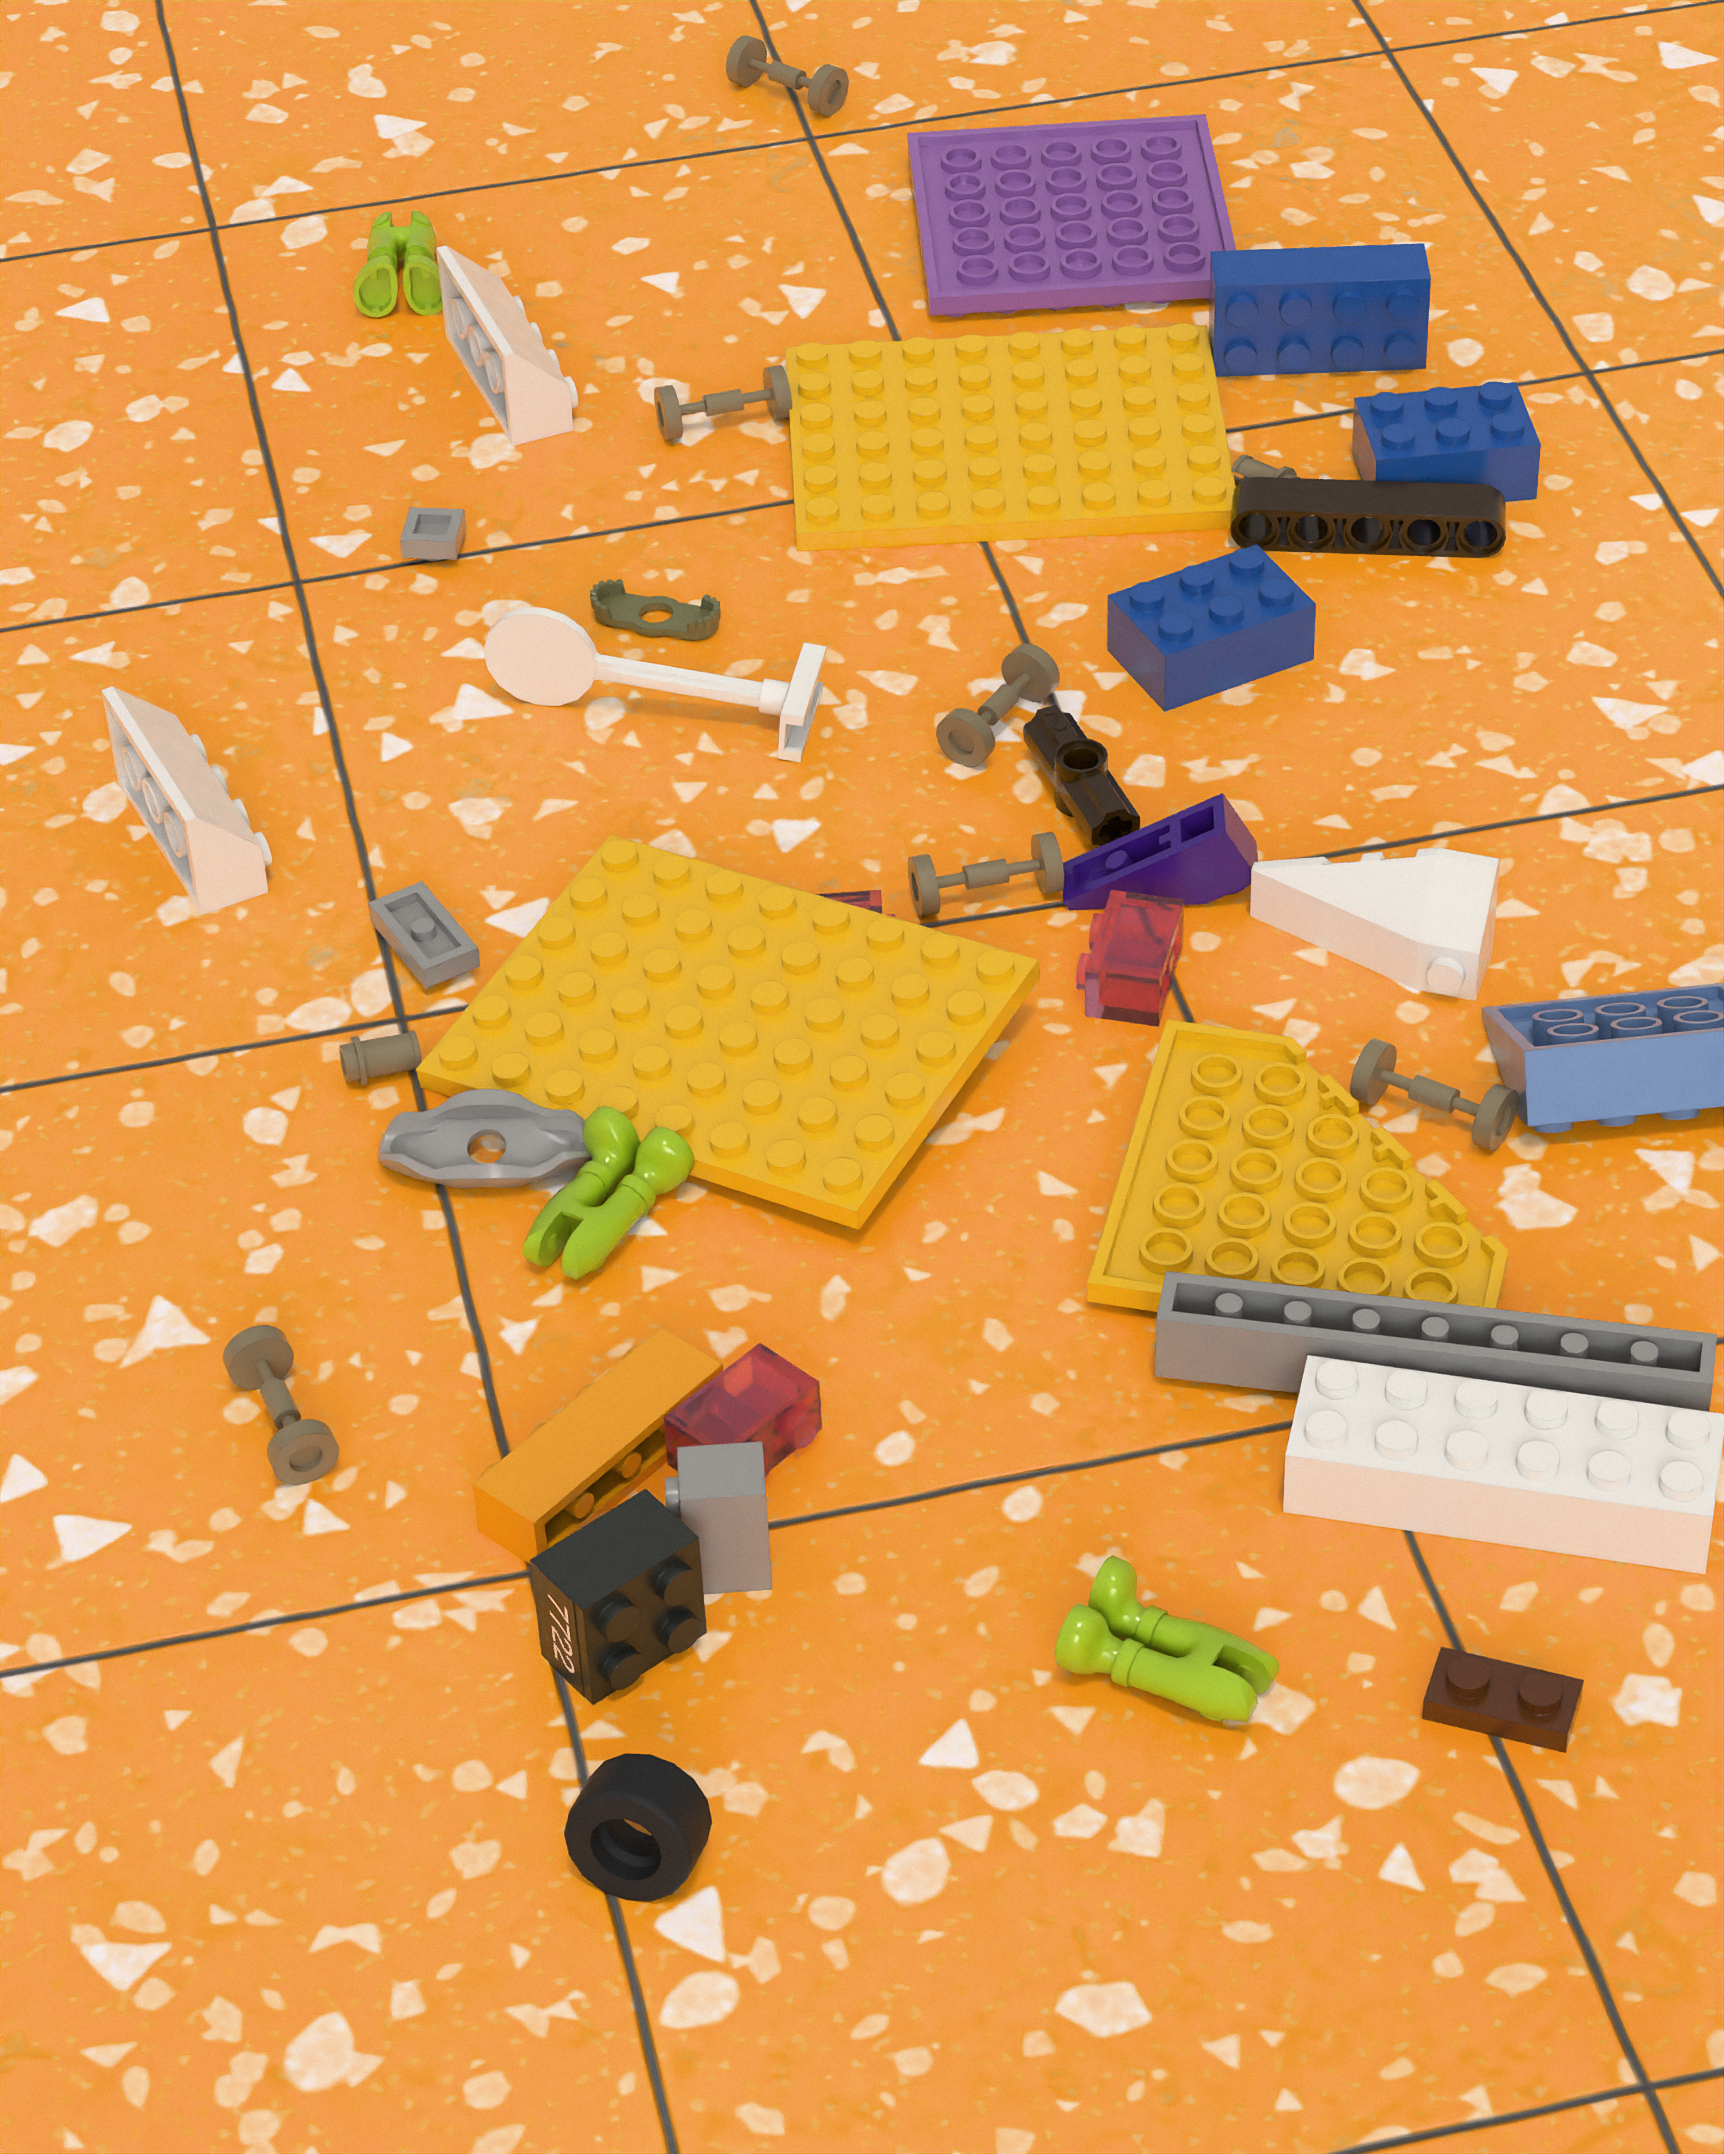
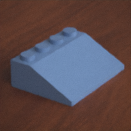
(1612, 1055)

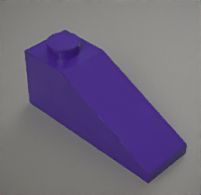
(1184, 856)

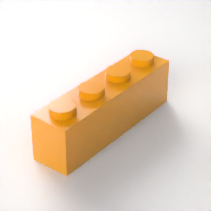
(591, 1448)

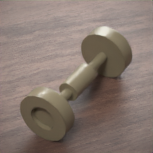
(748, 61)
(775, 392)
(968, 735)
(1045, 864)
(1376, 1071)
(300, 1448)

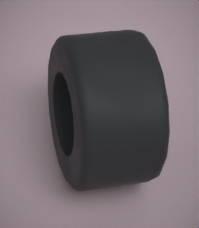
(617, 1854)

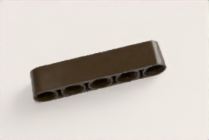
(1396, 513)

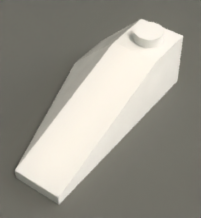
(1405, 918)

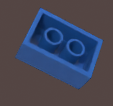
(1449, 438)
(1210, 627)

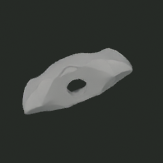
(438, 1141)

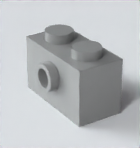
(725, 1504)

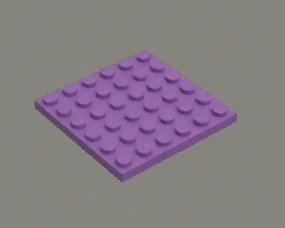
(1068, 214)

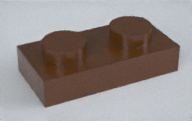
(1503, 1699)

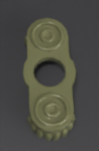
(624, 610)

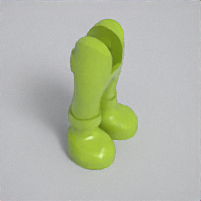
(377, 281)
(590, 1211)
(1162, 1652)

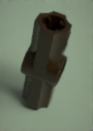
(1080, 776)

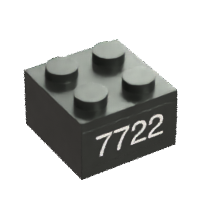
(619, 1596)

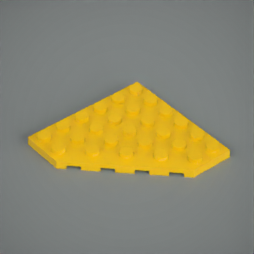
(1278, 1179)

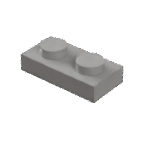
(424, 934)

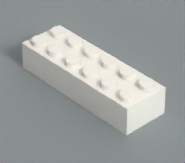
(1504, 1464)

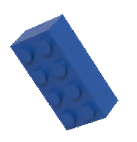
(1319, 309)

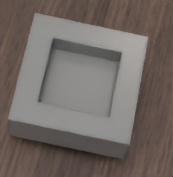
(433, 533)

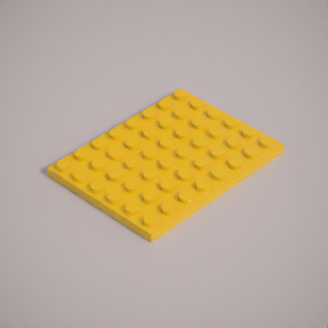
(1007, 438)
(744, 1014)

